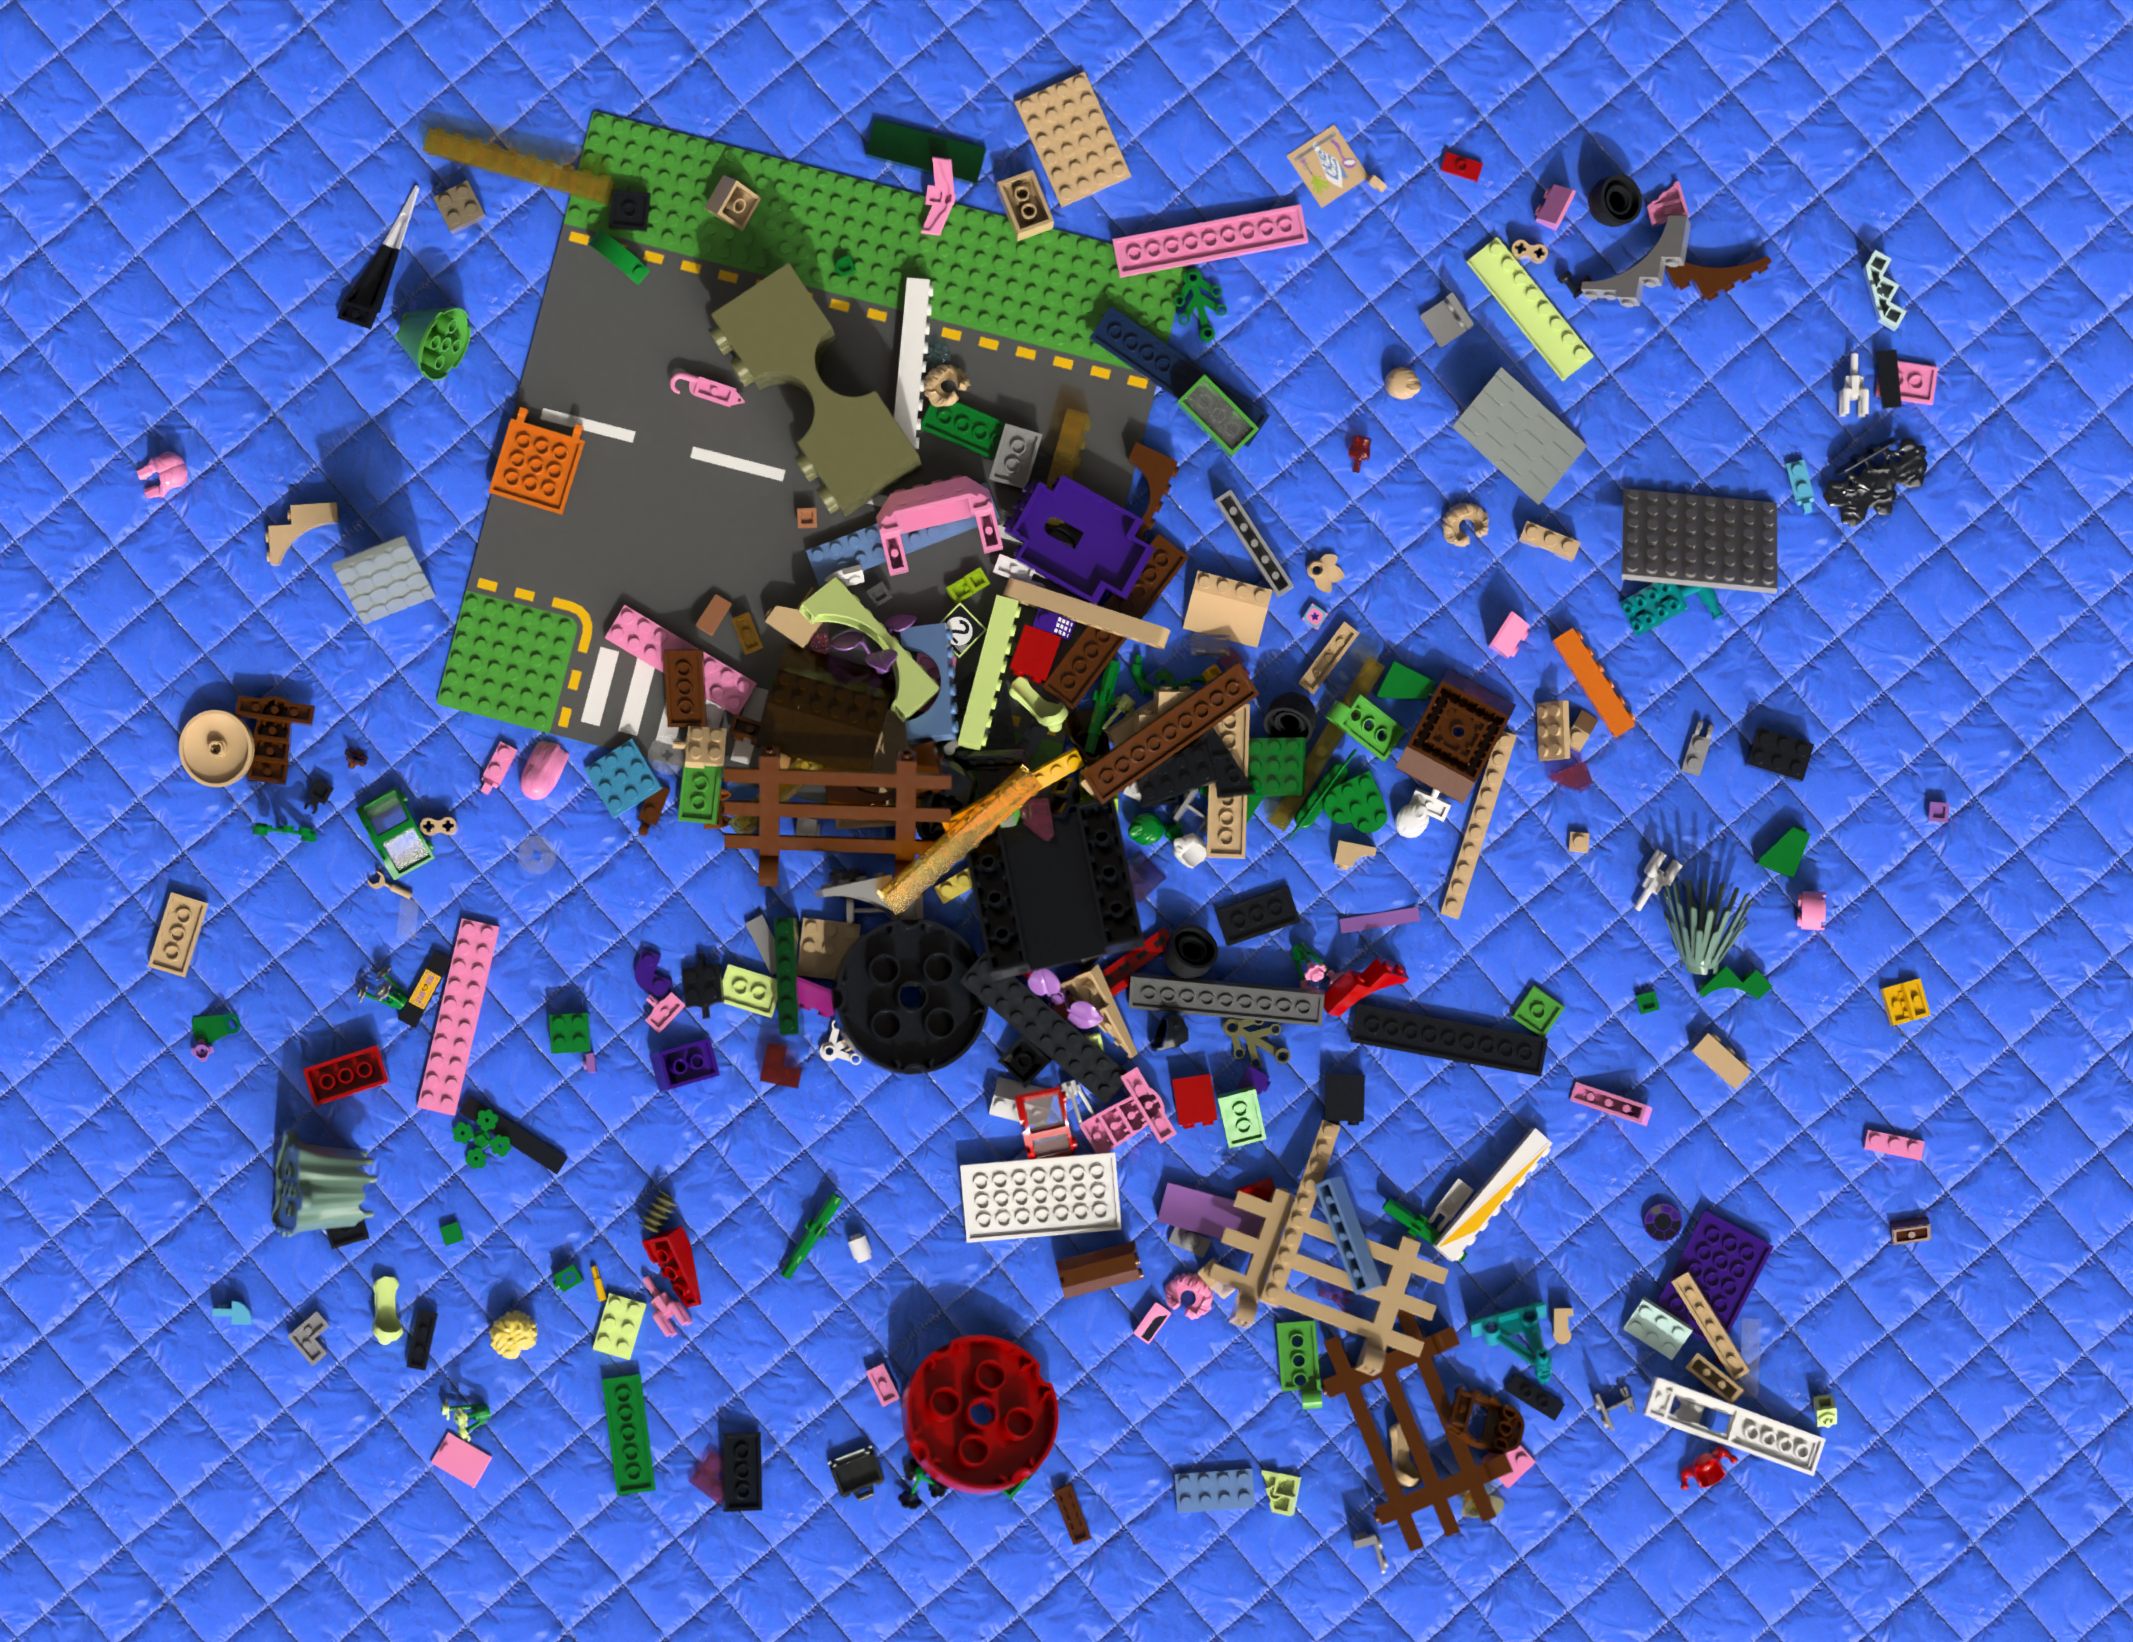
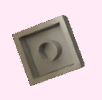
(459, 207)

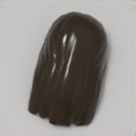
(1077, 728)

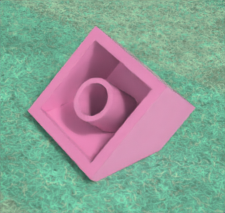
(1555, 206)
(1509, 635)

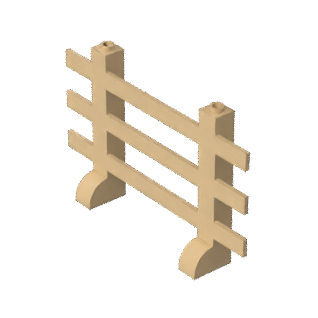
(1389, 1296)

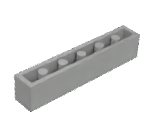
(1253, 544)

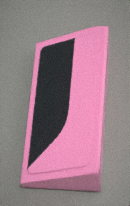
(1152, 1322)

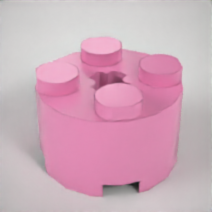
(1812, 910)

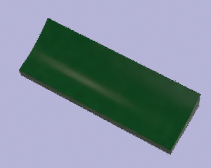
(915, 151)

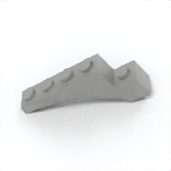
(866, 890)

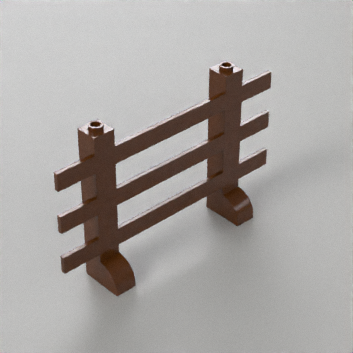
(770, 810)
(1435, 1491)

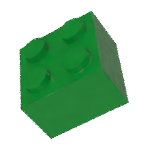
(570, 1033)

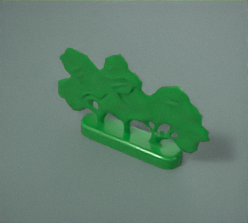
(1314, 804)

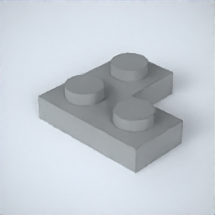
(305, 1335)

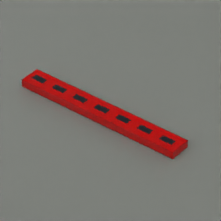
(1128, 963)

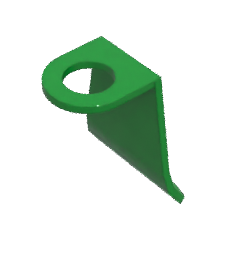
(213, 1027)

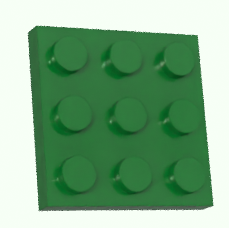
(1277, 766)

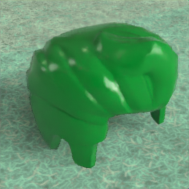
(1146, 829)

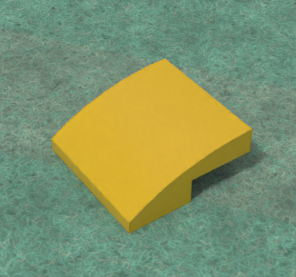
(1905, 1002)

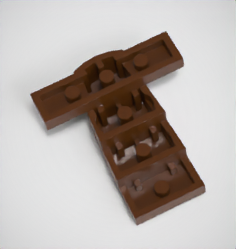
(272, 734)

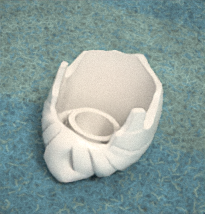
(1412, 820)
(1190, 850)

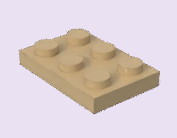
(1553, 730)

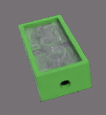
(1217, 416)

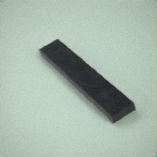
(518, 1137)

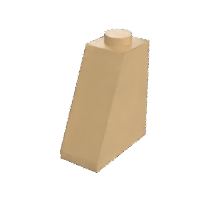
(792, 625)
(1221, 1289)

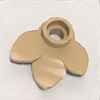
(1328, 572)

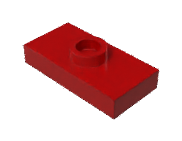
(1461, 167)
(1260, 1189)

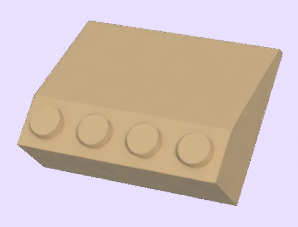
(1227, 608)

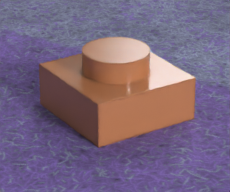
(807, 517)

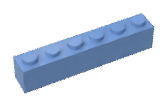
(1348, 1235)

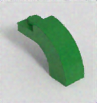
(619, 256)

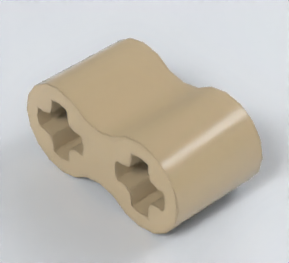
(1529, 252)
(438, 826)

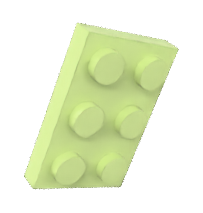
(750, 991)
(619, 1326)

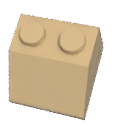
(732, 202)

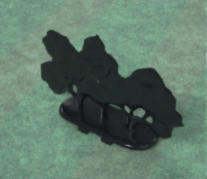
(1876, 484)

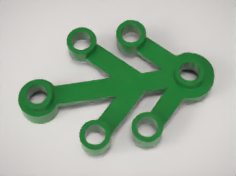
(1199, 301)
(305, 833)

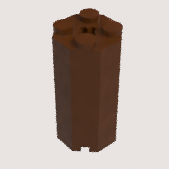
(1099, 1269)

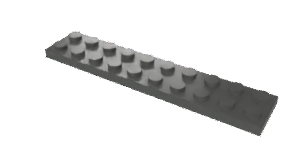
(1226, 999)

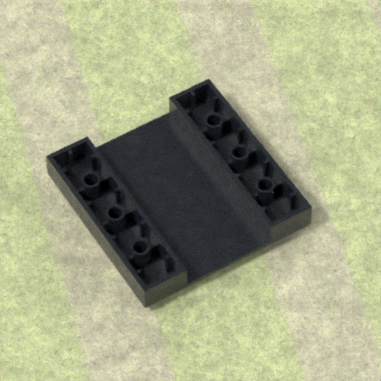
(1055, 897)

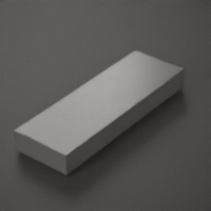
(764, 941)

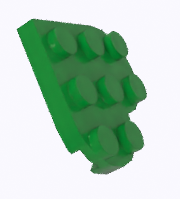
(1357, 803)

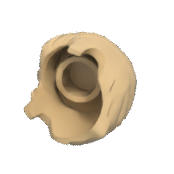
(1402, 383)

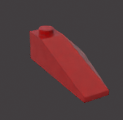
(675, 1258)

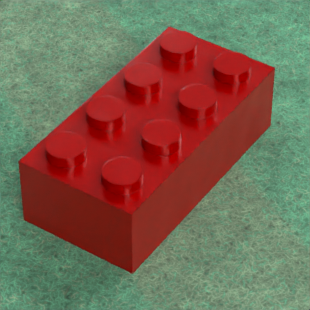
(346, 1075)

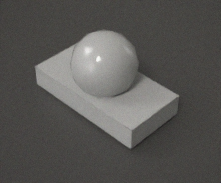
(1190, 1241)

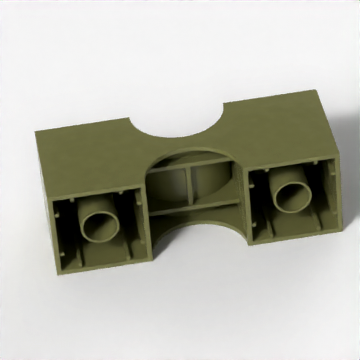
(781, 340)

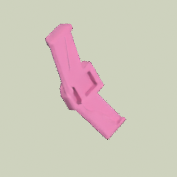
(939, 196)

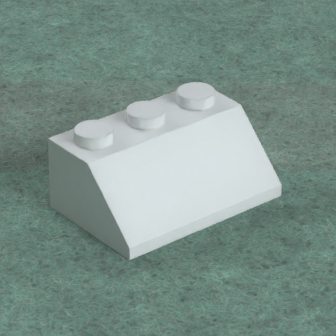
(1004, 1101)

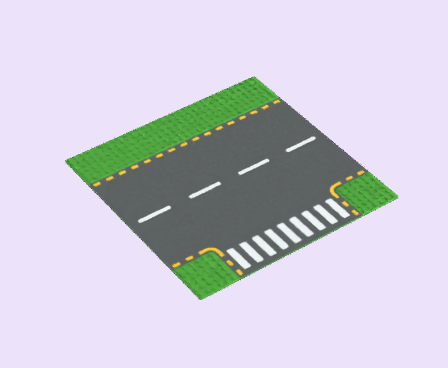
(707, 495)

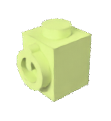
(1825, 1410)

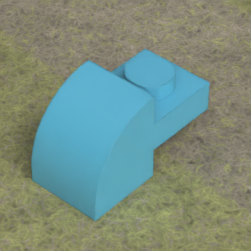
(239, 1312)

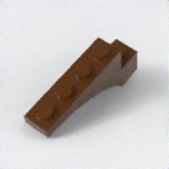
(1710, 280)

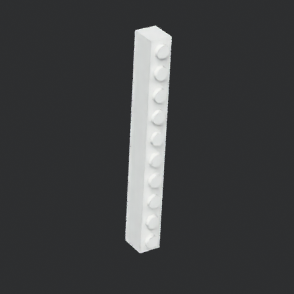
(911, 357)

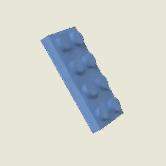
(1214, 1490)

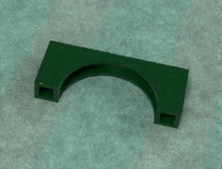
(786, 943)

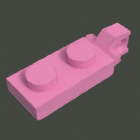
(498, 767)

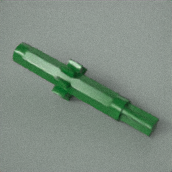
(1103, 700)
(1415, 1224)
(814, 1229)

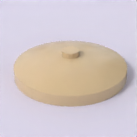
(216, 748)

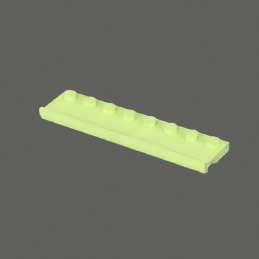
(1529, 309)

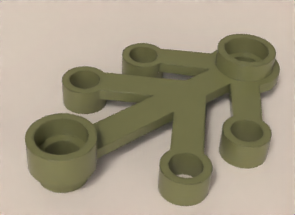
(1253, 1039)

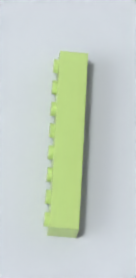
(988, 673)

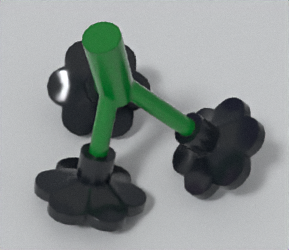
(915, 1472)

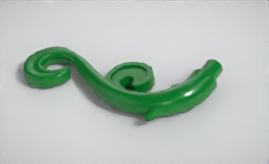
(1144, 686)

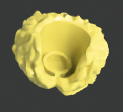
(513, 1333)

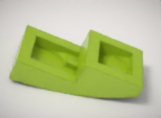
(967, 586)

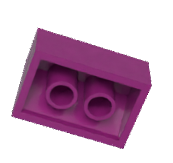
(815, 997)

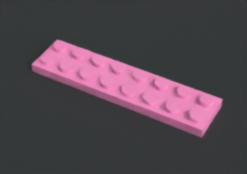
(649, 640)

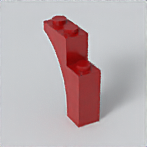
(1357, 985)

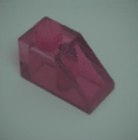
(1573, 778)
(1037, 817)

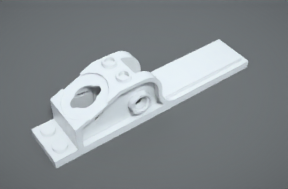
(1744, 1430)

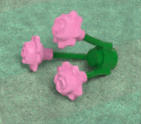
(1315, 971)

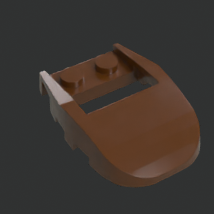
(1501, 1428)

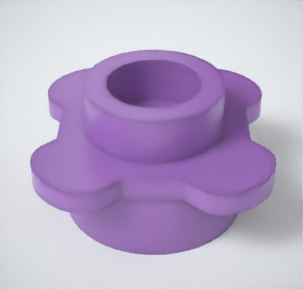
(202, 1056)

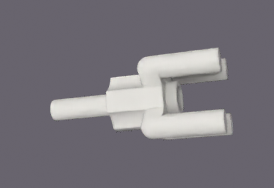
(1853, 391)
(1656, 877)

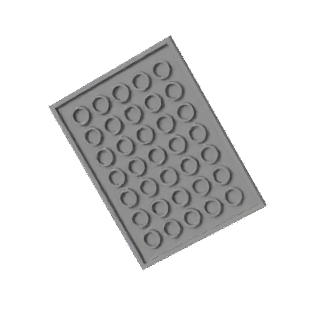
(1699, 541)

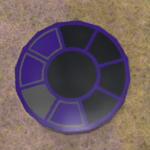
(1662, 1222)

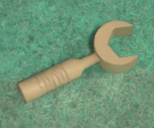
(393, 887)

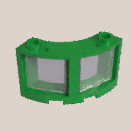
(395, 833)

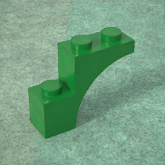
(1753, 983)

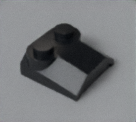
(1024, 1060)

